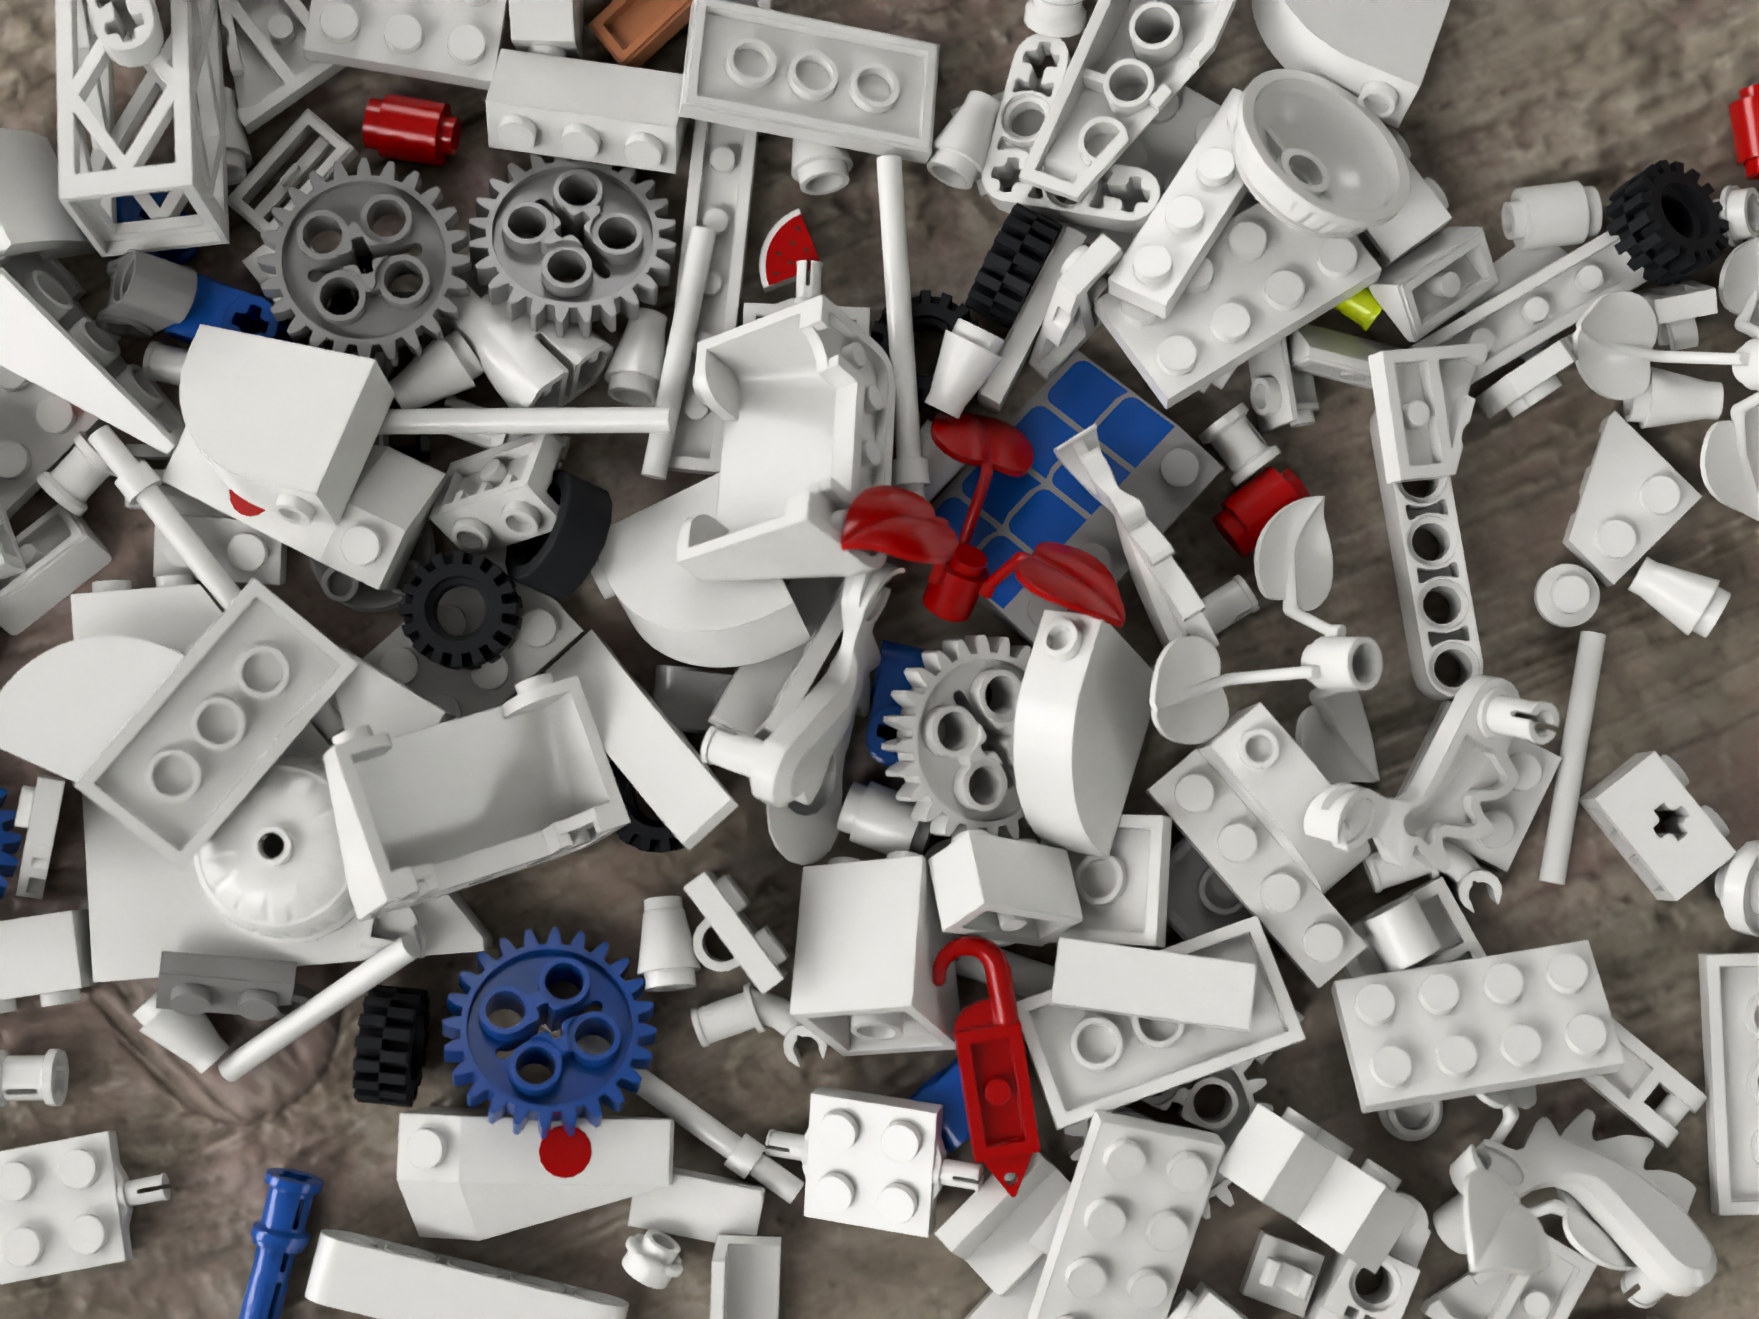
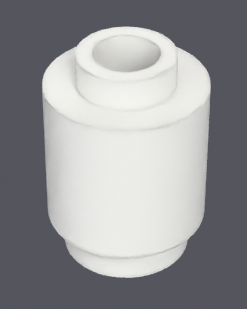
(1552, 215)
(881, 821)

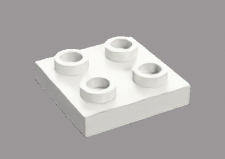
(722, 906)
(1414, 932)

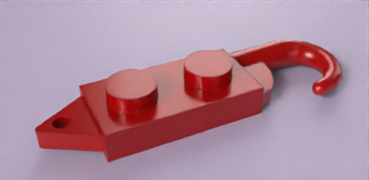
(993, 1065)

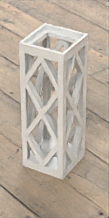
(85, 99)

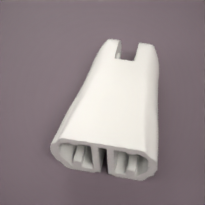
(523, 364)

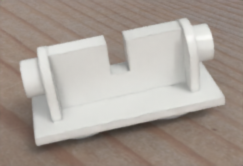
(1279, 392)

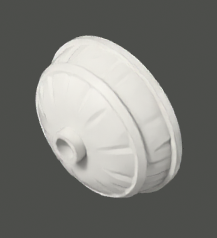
(1317, 155)
(304, 888)

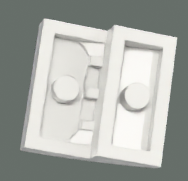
(30, 203)

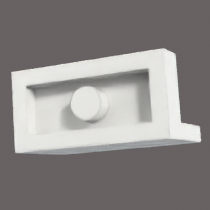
(995, 1228)
(745, 1277)

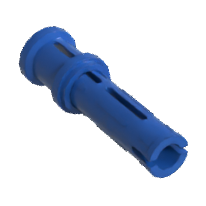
(278, 1240)

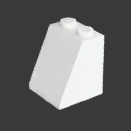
(869, 957)

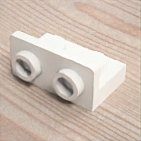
(499, 495)

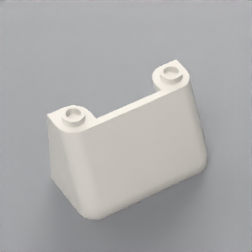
(802, 437)
(470, 797)

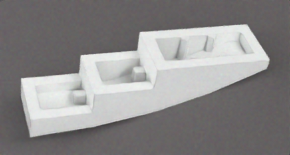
(646, 743)

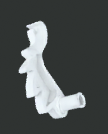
(1161, 584)
(820, 727)
(1444, 799)
(1633, 1205)

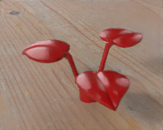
(906, 528)

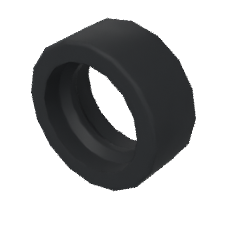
(565, 556)

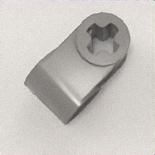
(146, 295)
(688, 696)

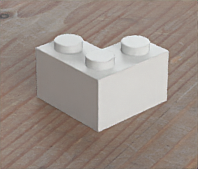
(1311, 1181)

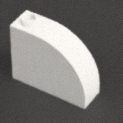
(1361, 45)
(283, 419)
(690, 617)
(78, 698)
(1079, 731)
(1277, 787)

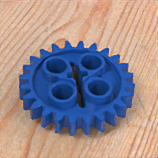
(578, 1079)

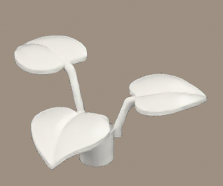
(1615, 355)
(1293, 566)
(1502, 1232)

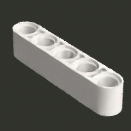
(1419, 576)
(414, 1283)

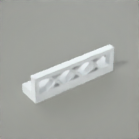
(769, 690)

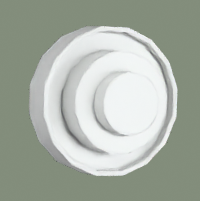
(1739, 889)

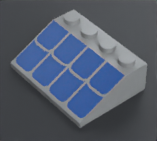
(1048, 504)

